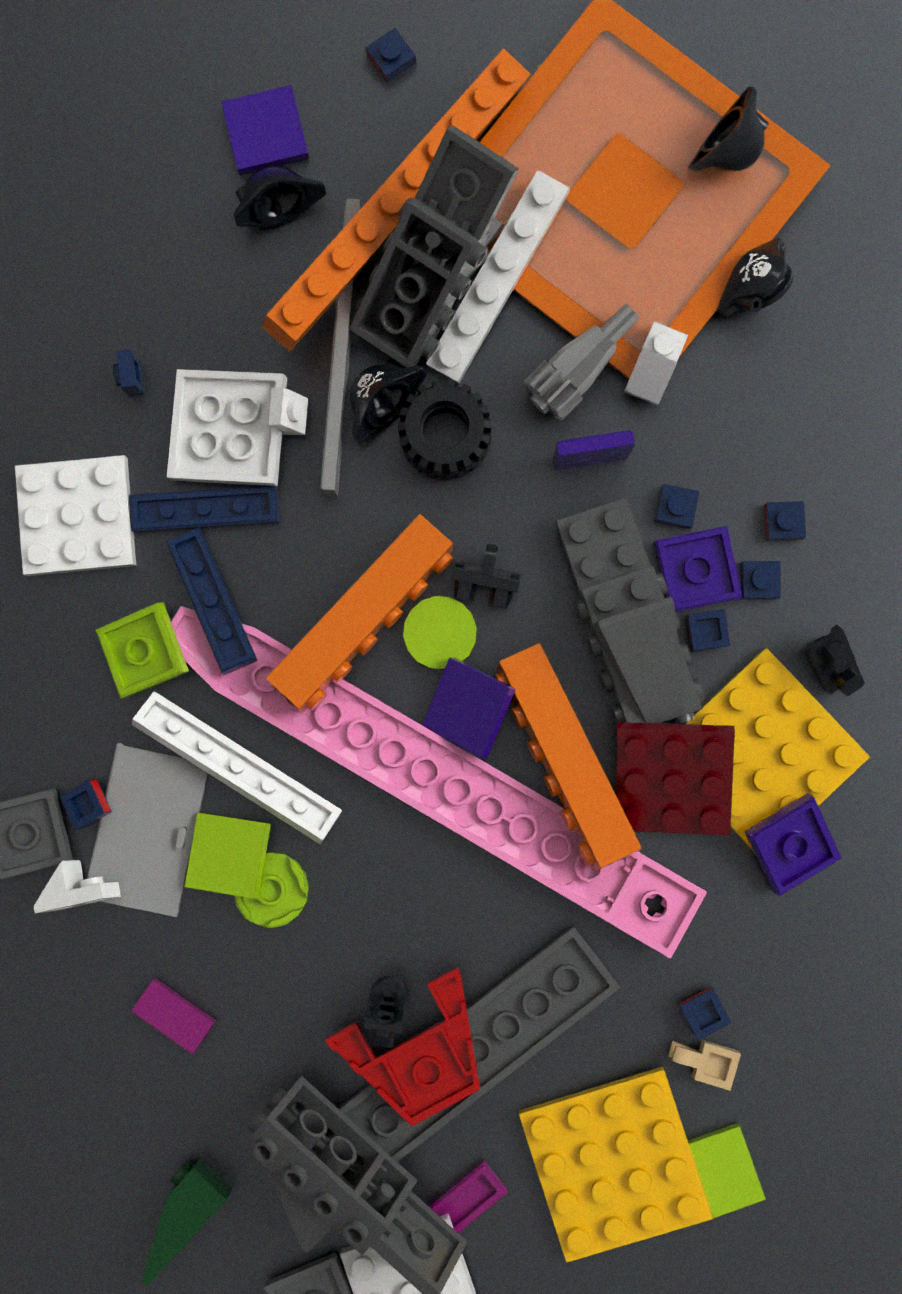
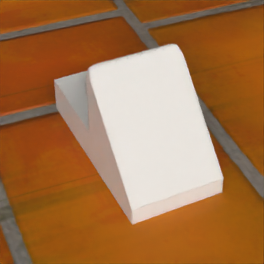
(656, 363)
(69, 890)

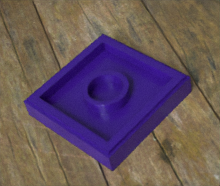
(265, 129)
(593, 449)
(698, 568)
(468, 707)
(793, 844)

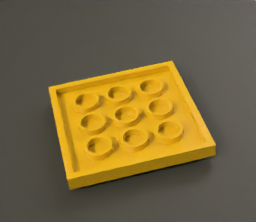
(780, 742)
(615, 1164)

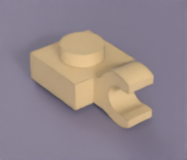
(710, 1064)

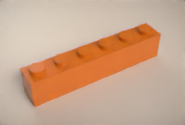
(361, 614)
(567, 758)

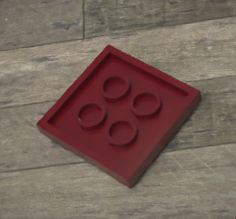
(676, 777)

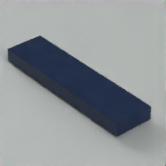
(204, 509)
(211, 601)

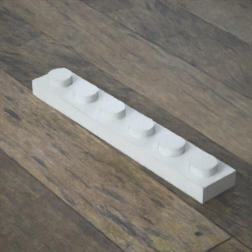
(498, 276)
(236, 767)

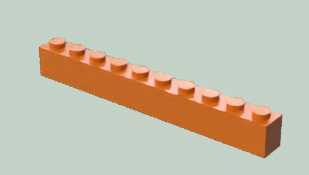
(379, 216)

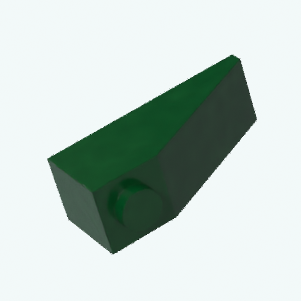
(188, 1206)

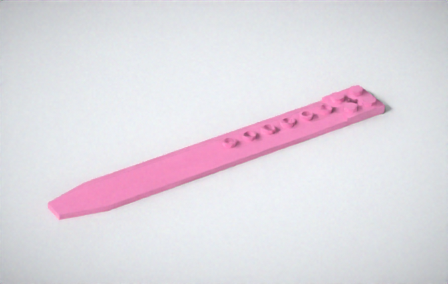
(452, 790)

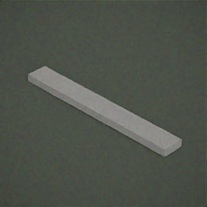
(339, 377)

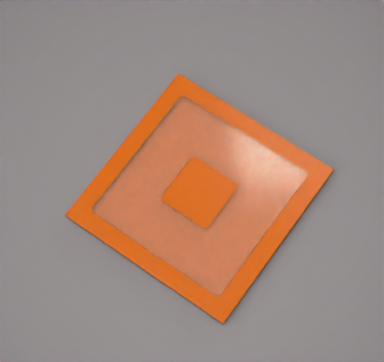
(619, 125)

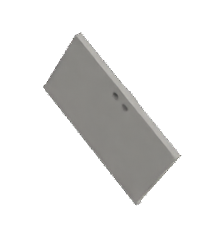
(146, 831)

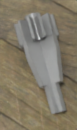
(575, 366)

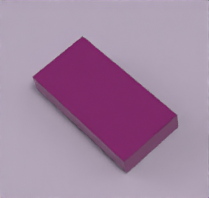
(173, 1015)
(470, 1196)

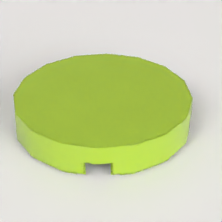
(439, 631)
(281, 893)

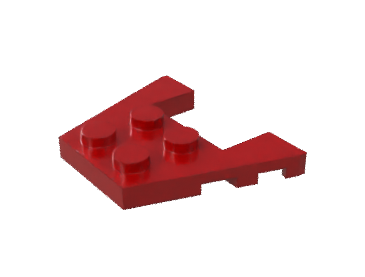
(428, 1068)

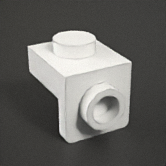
(288, 411)

